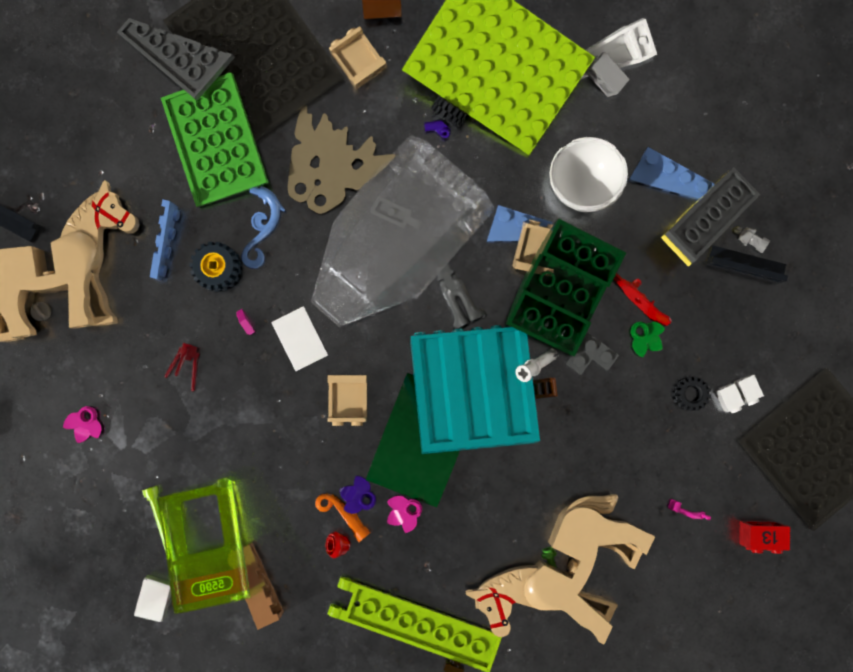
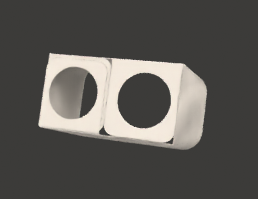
(153, 599)

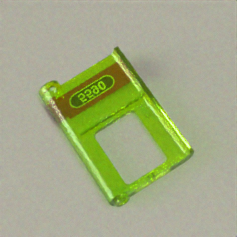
(211, 575)

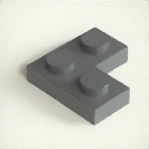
(591, 350)

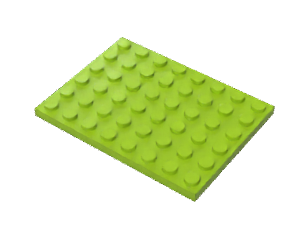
(499, 66)

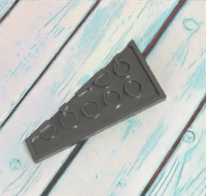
(180, 58)

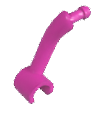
(676, 506)

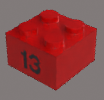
(764, 536)

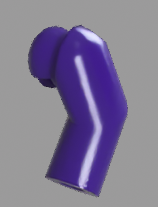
(439, 126)

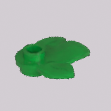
(648, 339)

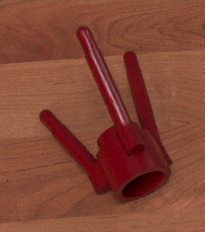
(185, 352)

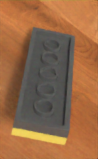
(710, 216)

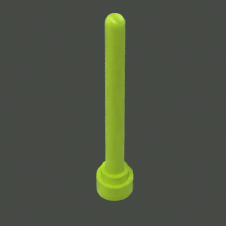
(152, 495)

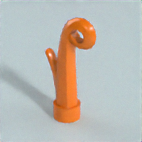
(353, 521)

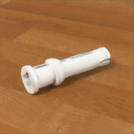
(533, 366)

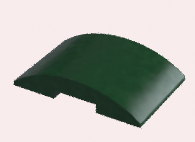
(562, 305)
(399, 457)

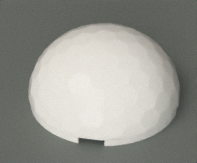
(588, 174)

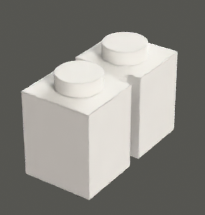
(738, 394)

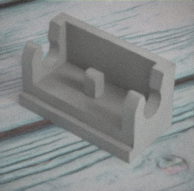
(607, 75)

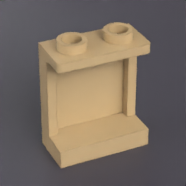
(357, 57)
(529, 242)
(347, 399)

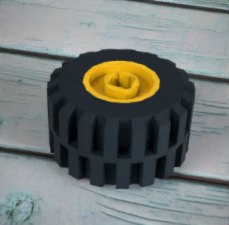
(215, 266)

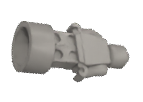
(748, 235)

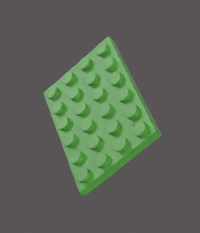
(215, 141)

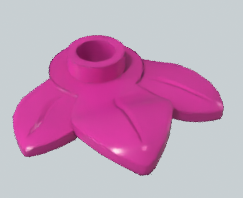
(82, 426)
(401, 514)

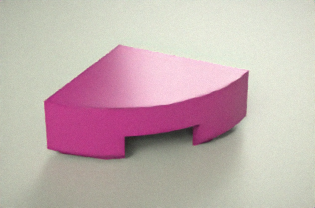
(244, 321)

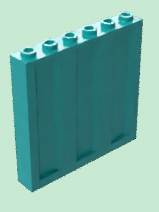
(471, 389)

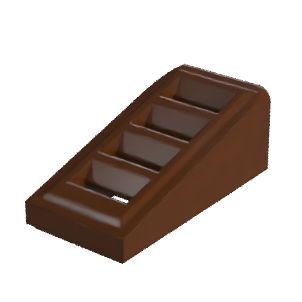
(553, 388)

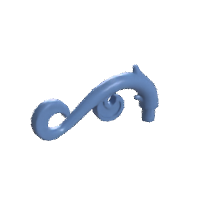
(275, 206)

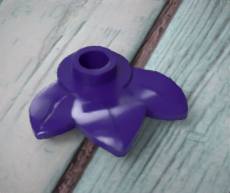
(354, 496)

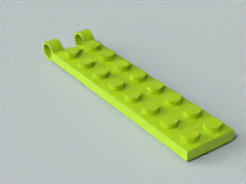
(417, 625)

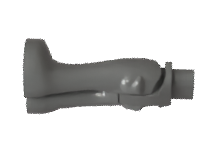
(452, 287)

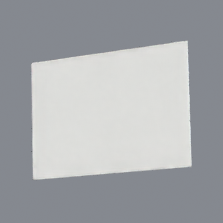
(299, 338)

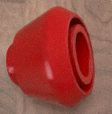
(337, 544)

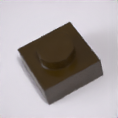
(452, 666)

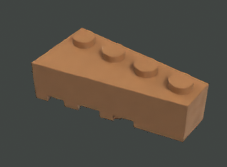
(263, 602)

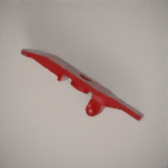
(641, 300)

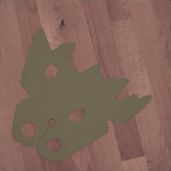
(335, 163)

